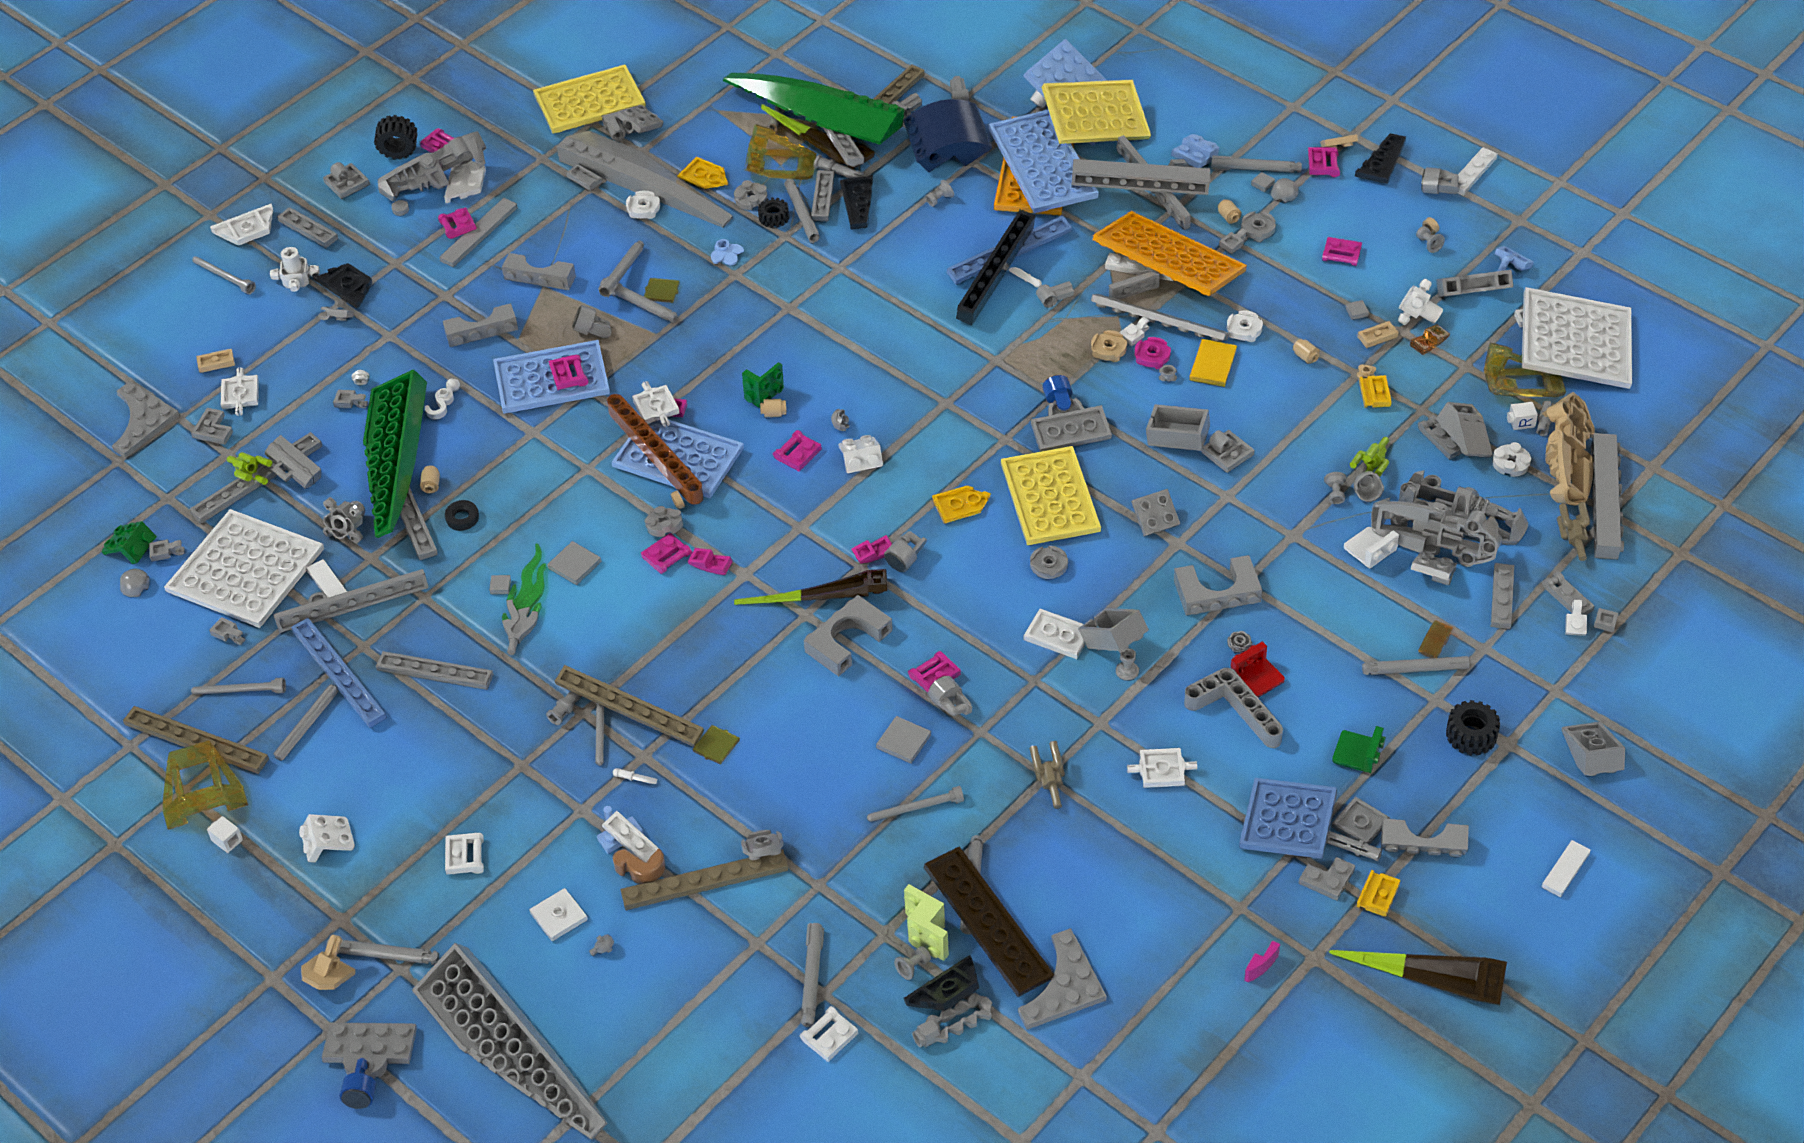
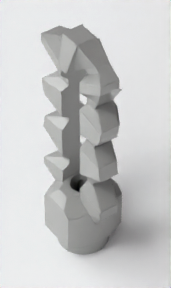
(930, 1032)

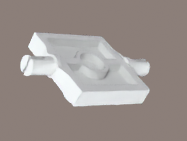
(239, 391)
(655, 404)
(1162, 767)

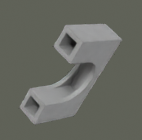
(1198, 599)
(855, 614)

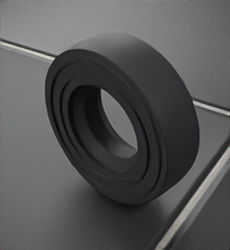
(459, 506)

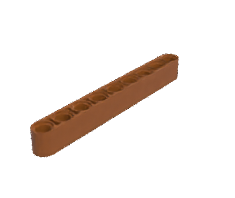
(655, 449)

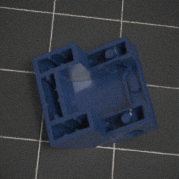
(947, 131)

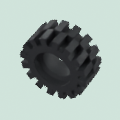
(773, 219)

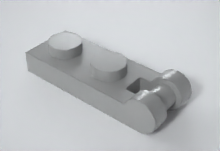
(1439, 437)
(1566, 593)

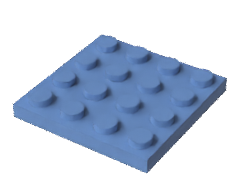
(1288, 818)

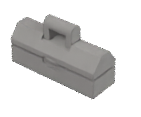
(294, 461)

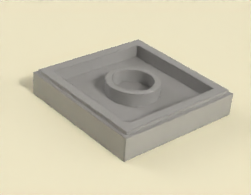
(574, 563)
(903, 739)
(1359, 821)

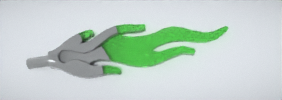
(519, 608)

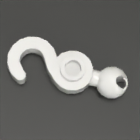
(443, 398)

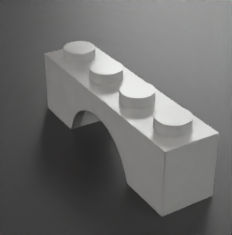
(556, 276)
(1474, 283)
(499, 322)
(1397, 836)

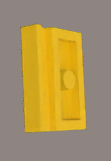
(1375, 391)
(1378, 893)

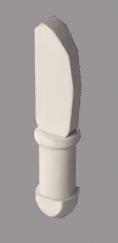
(1025, 276)
(631, 775)

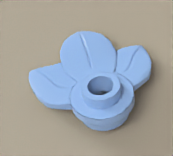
(726, 252)

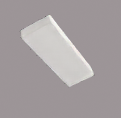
(325, 579)
(629, 836)
(1566, 868)

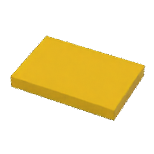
(1213, 362)

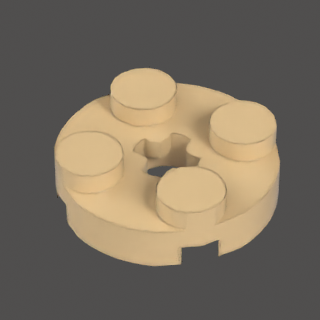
(1100, 347)

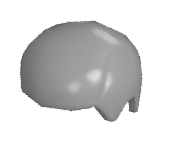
(1285, 190)
(1368, 486)
(134, 582)

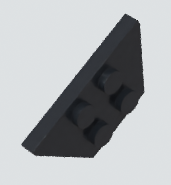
(346, 283)
(946, 988)

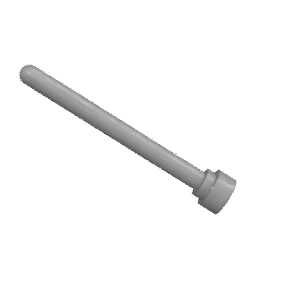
(246, 286)
(277, 686)
(599, 759)
(954, 795)

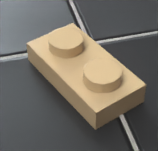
(1346, 141)
(1377, 334)
(215, 360)

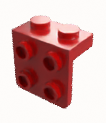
(1257, 670)

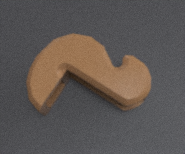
(640, 871)

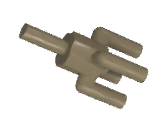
(1575, 529)
(1049, 772)

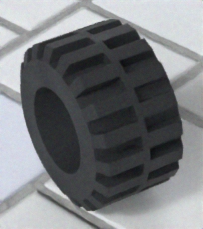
(394, 127)
(1473, 715)

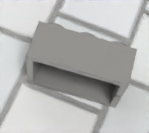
(1178, 427)
(1115, 630)

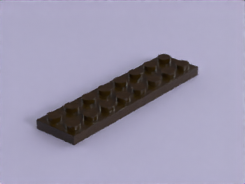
(988, 921)

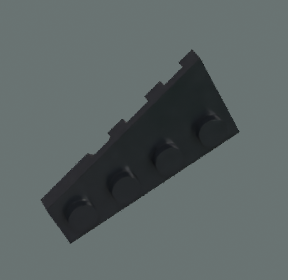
(1383, 160)
(857, 200)

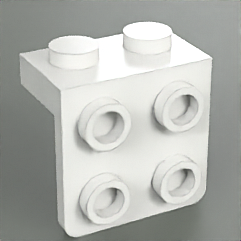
(861, 453)
(1371, 547)
(325, 832)

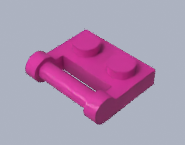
(434, 142)
(1318, 164)
(462, 221)
(1342, 250)
(562, 374)
(801, 454)
(664, 549)
(944, 668)

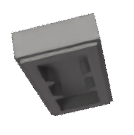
(584, 177)

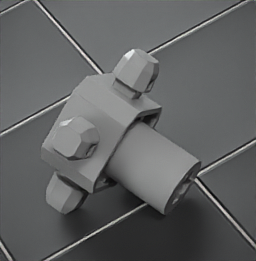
(343, 519)

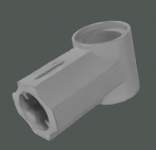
(958, 89)
(909, 104)
(614, 126)
(1050, 295)

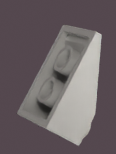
(1594, 748)

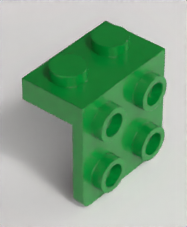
(763, 387)
(130, 540)
(1359, 750)

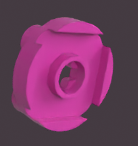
(1146, 358)

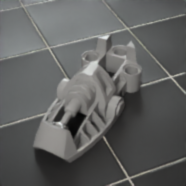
(430, 167)
(1462, 504)
(1438, 528)

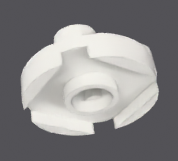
(637, 210)
(1249, 333)
(1515, 452)

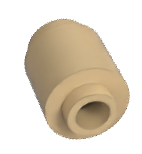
(1229, 211)
(1306, 351)
(773, 408)
(430, 479)

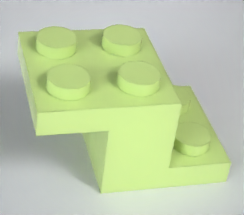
(926, 922)

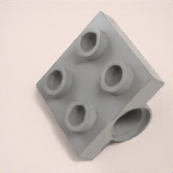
(639, 119)
(345, 179)
(1227, 450)
(1155, 512)
(1439, 569)

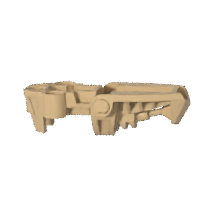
(1566, 450)

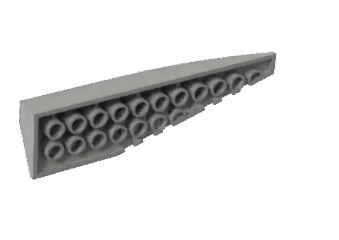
(637, 173)
(500, 1036)

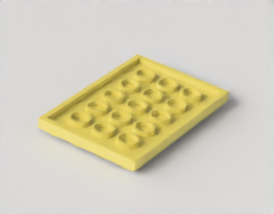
(588, 98)
(1095, 111)
(1050, 495)

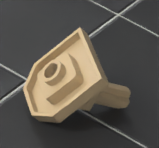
(325, 969)

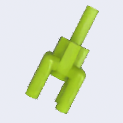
(1373, 457)
(247, 465)

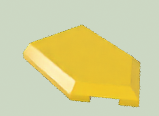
(703, 174)
(960, 503)

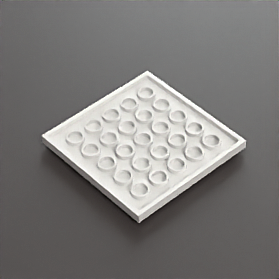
(1577, 338)
(244, 568)

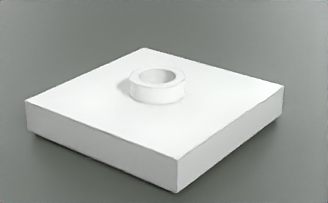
(558, 914)

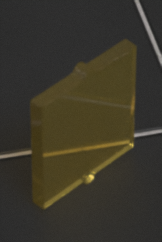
(661, 290)
(716, 744)

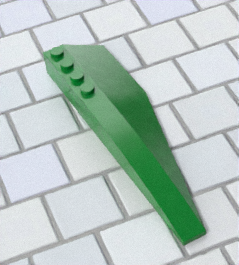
(826, 105)
(392, 445)

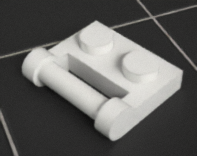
(457, 853)
(834, 1038)

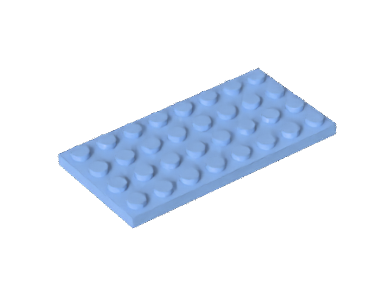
(1039, 161)

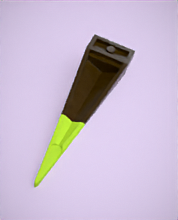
(818, 138)
(849, 587)
(1468, 977)

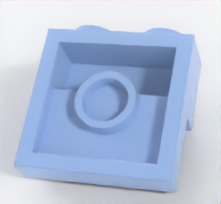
(1196, 151)

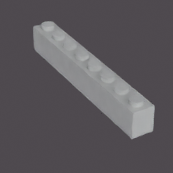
(1141, 176)
(1606, 497)

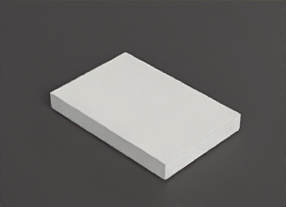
(1055, 634)

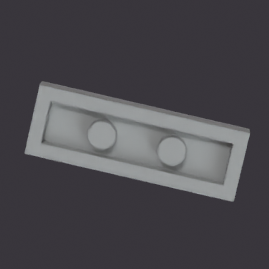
(1134, 285)

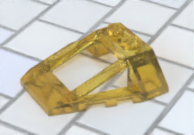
(756, 150)
(1500, 384)
(204, 799)

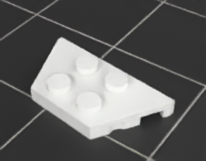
(465, 181)
(246, 226)

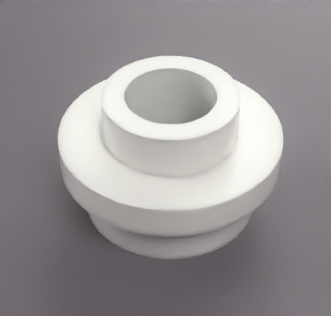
(360, 377)

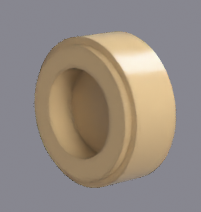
(1431, 224)
(677, 500)

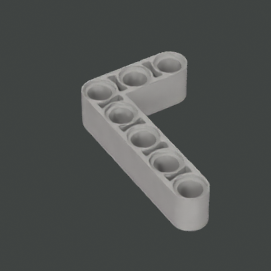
(1229, 685)

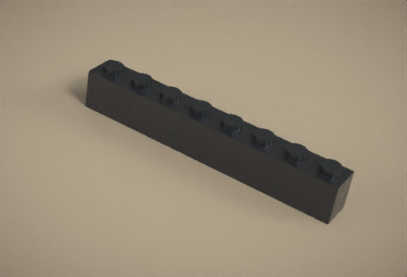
(995, 267)

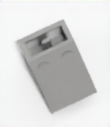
(1466, 428)

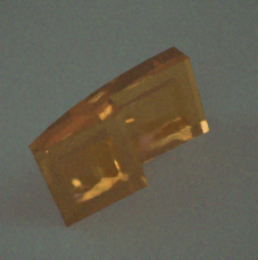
(1430, 339)
(1435, 639)

